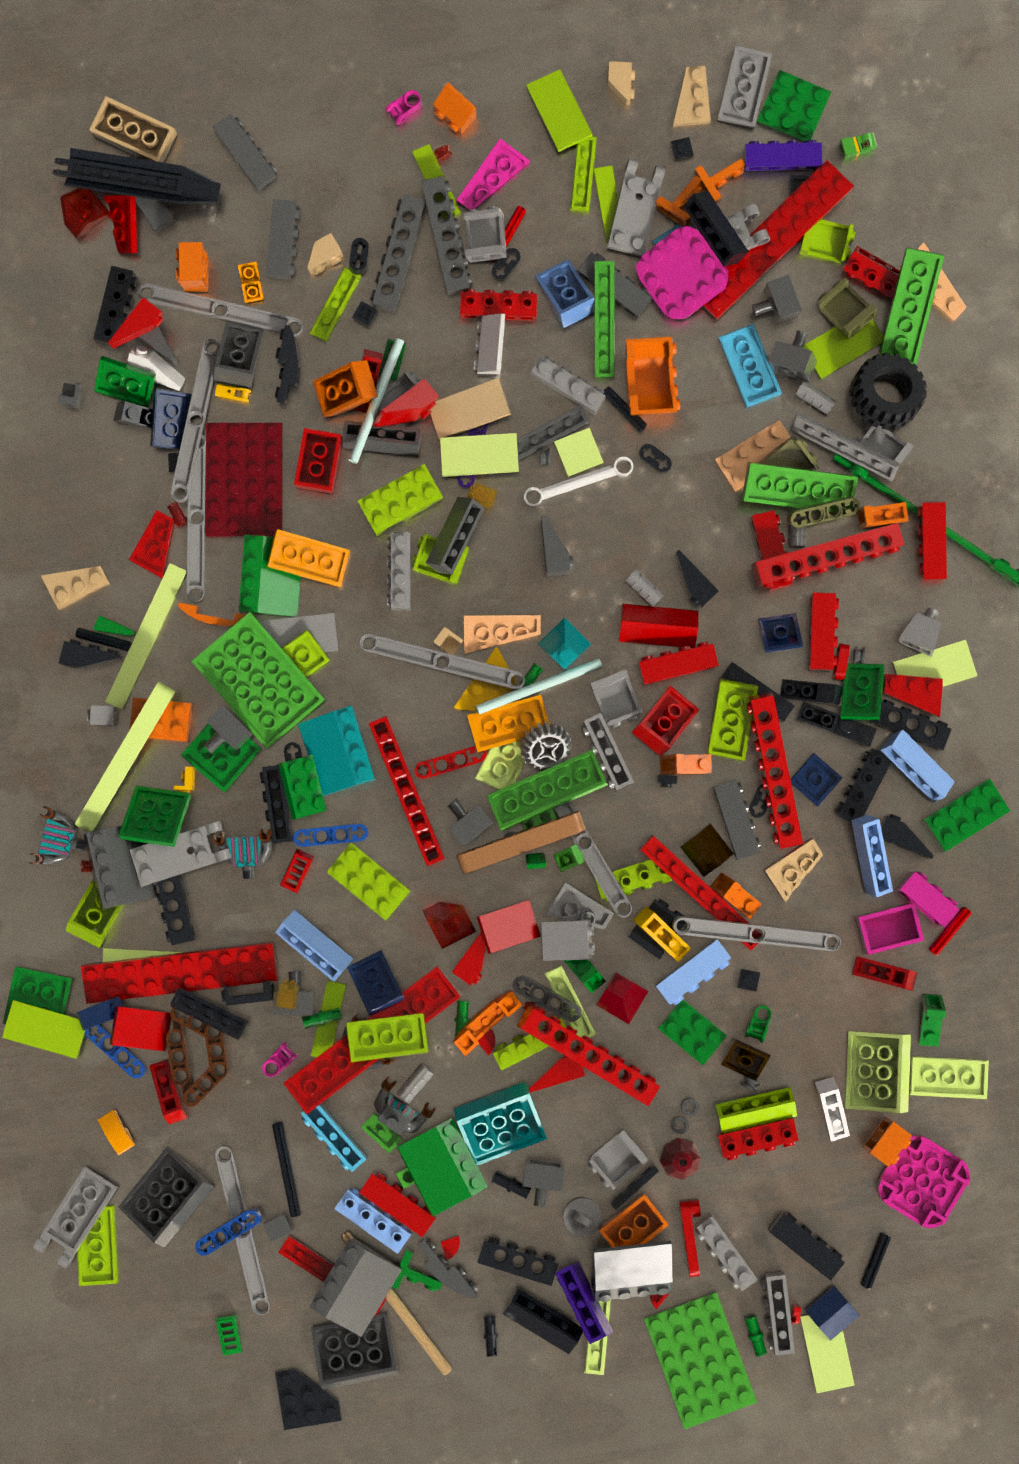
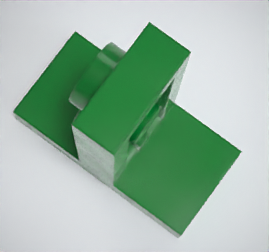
(586, 973)
(933, 1014)
(414, 1275)

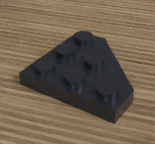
(304, 1401)

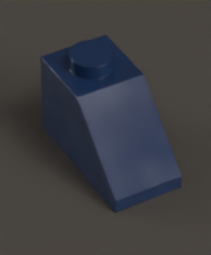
(98, 1013)

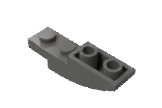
(451, 1277)

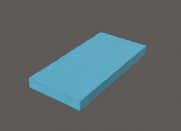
(749, 365)

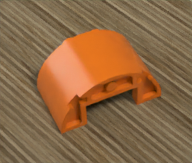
(651, 376)

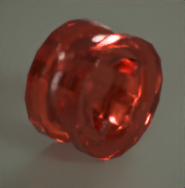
(443, 153)

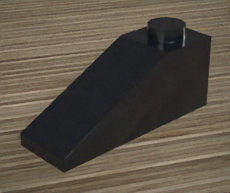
(697, 585)
(902, 836)

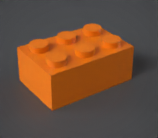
(193, 267)
(345, 388)
(173, 723)
(888, 1142)
(634, 1223)

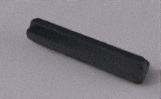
(624, 408)
(103, 639)
(876, 1261)

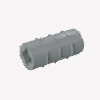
(815, 397)
(797, 536)
(644, 587)
(415, 1083)

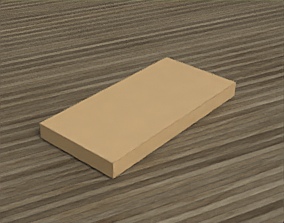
(470, 409)

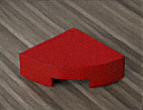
(487, 1042)
(450, 1246)
(657, 1299)
(795, 1313)

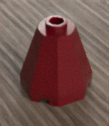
(677, 1150)

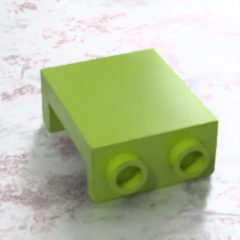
(828, 241)
(419, 561)

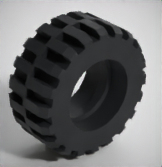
(900, 373)

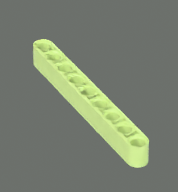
(125, 757)

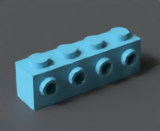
(333, 1134)

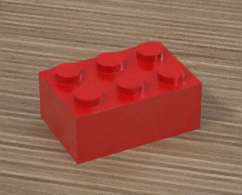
(318, 461)

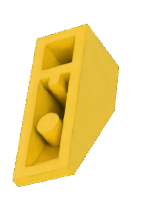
(661, 933)

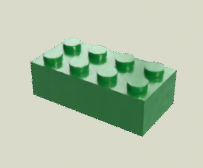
(966, 815)

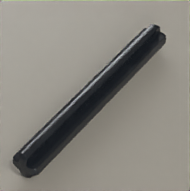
(286, 1169)

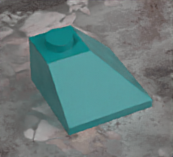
(564, 644)

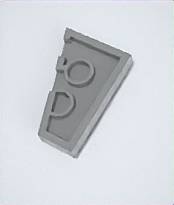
(578, 906)

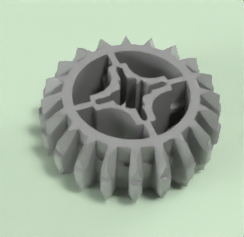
(552, 737)

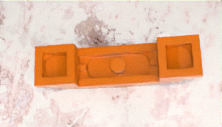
(193, 610)
(484, 1020)

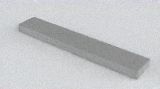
(845, 446)

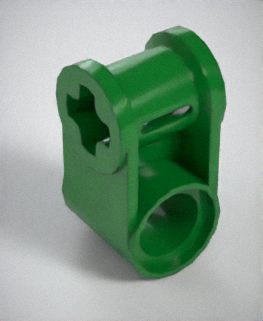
(758, 1024)

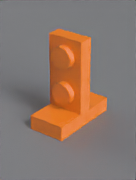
(719, 178)
(675, 210)
(882, 515)
(685, 764)
(735, 895)

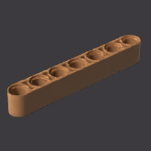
(521, 842)

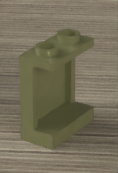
(846, 308)
(792, 454)

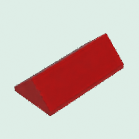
(658, 626)

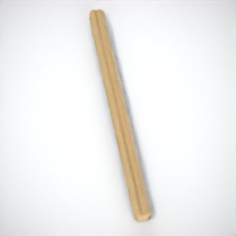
(412, 1324)

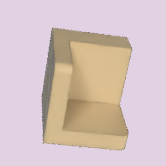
(448, 641)

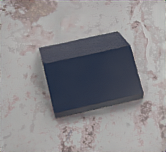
(780, 632)
(832, 1313)

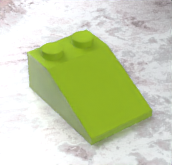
(89, 921)

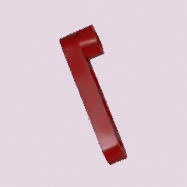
(451, 765)
(690, 1210)

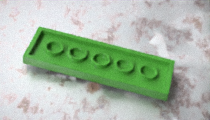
(911, 303)
(795, 486)
(547, 790)

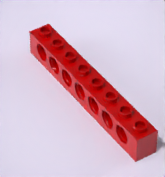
(890, 534)
(406, 791)
(792, 835)
(647, 1087)

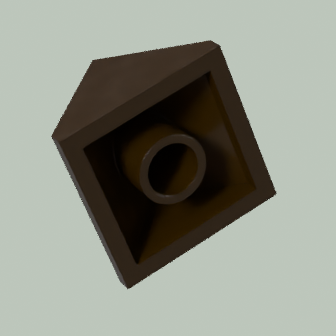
(707, 850)
(745, 1059)

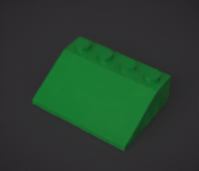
(264, 588)
(442, 1167)

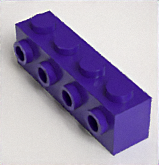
(782, 156)
(582, 1301)

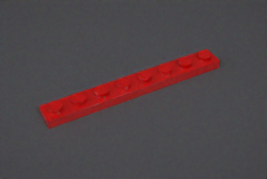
(693, 884)

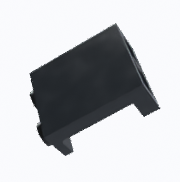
(644, 940)
(267, 995)

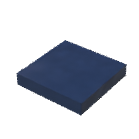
(815, 779)

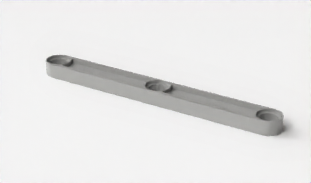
(206, 306)
(193, 433)
(197, 531)
(455, 664)
(598, 866)
(743, 932)
(245, 1243)

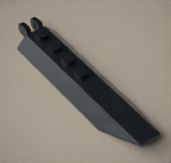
(136, 178)

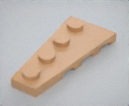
(945, 296)
(494, 630)

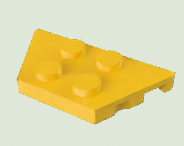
(480, 691)

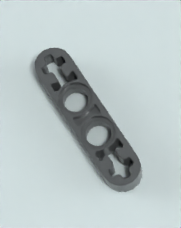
(546, 1000)

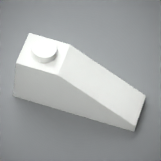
(150, 361)
(832, 1108)

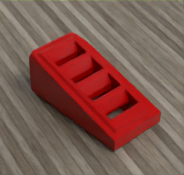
(304, 856)

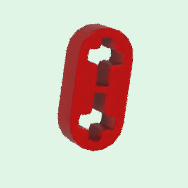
(842, 660)

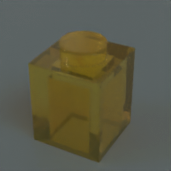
(483, 495)
(288, 994)

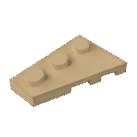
(693, 99)
(74, 585)
(793, 867)

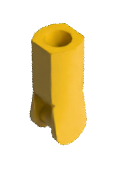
(230, 391)

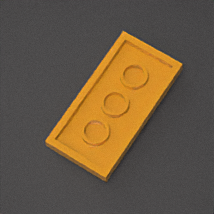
(308, 558)
(506, 723)

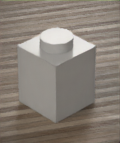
(102, 715)

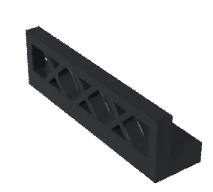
(209, 1013)

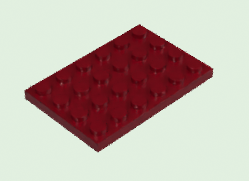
(244, 479)

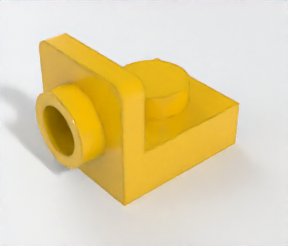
(188, 777)

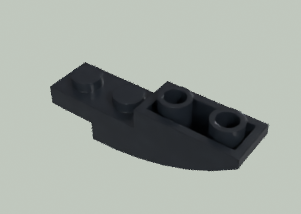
(289, 356)
(832, 723)

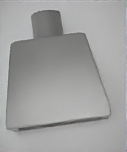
(922, 632)

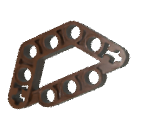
(175, 1066)

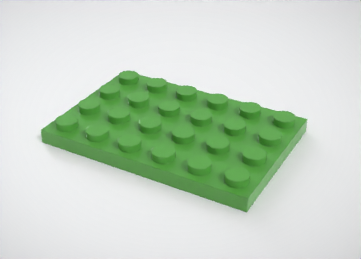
(258, 680)
(700, 1360)

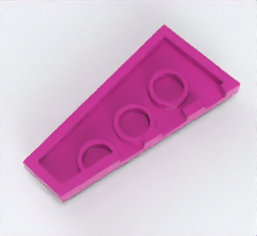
(494, 172)

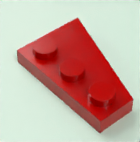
(124, 220)
(154, 544)
(920, 692)

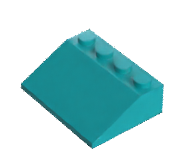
(337, 750)
(500, 1123)

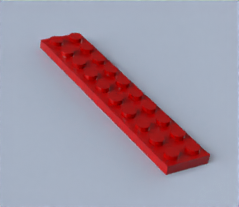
(785, 228)
(185, 970)
(333, 1067)

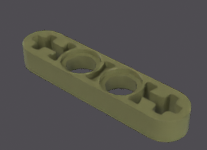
(823, 512)

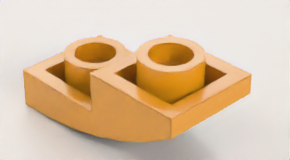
(250, 282)
(115, 1132)

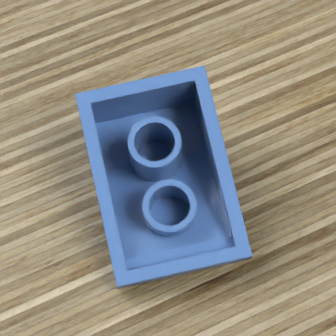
(566, 293)

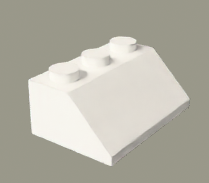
(490, 345)

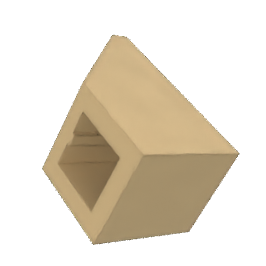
(620, 79)
(324, 253)

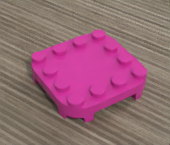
(682, 273)
(924, 1182)

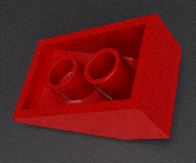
(410, 406)
(665, 721)

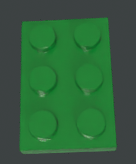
(124, 382)
(862, 691)
(302, 787)
(692, 1032)

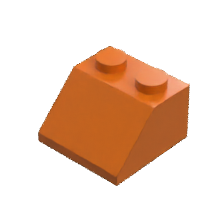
(454, 109)

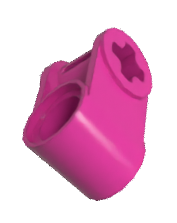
(403, 107)
(279, 1059)

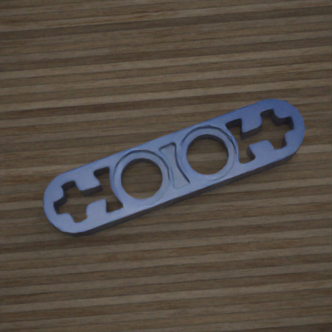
(330, 831)
(113, 1052)
(227, 1230)

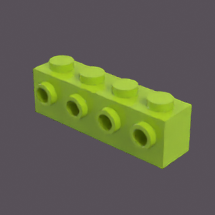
(636, 876)
(520, 1048)
(756, 1110)

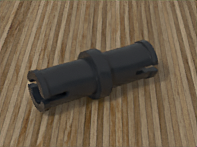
(511, 1185)
(491, 1336)

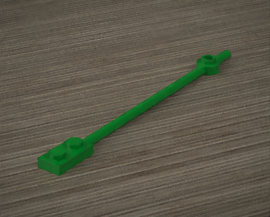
(1000, 565)

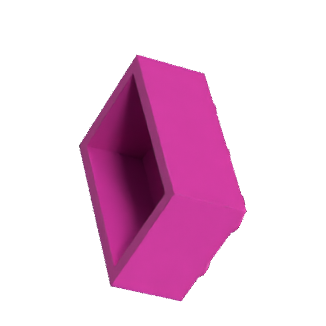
(928, 898)
(889, 928)

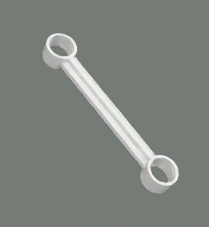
(578, 482)

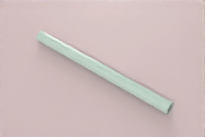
(375, 403)
(538, 686)

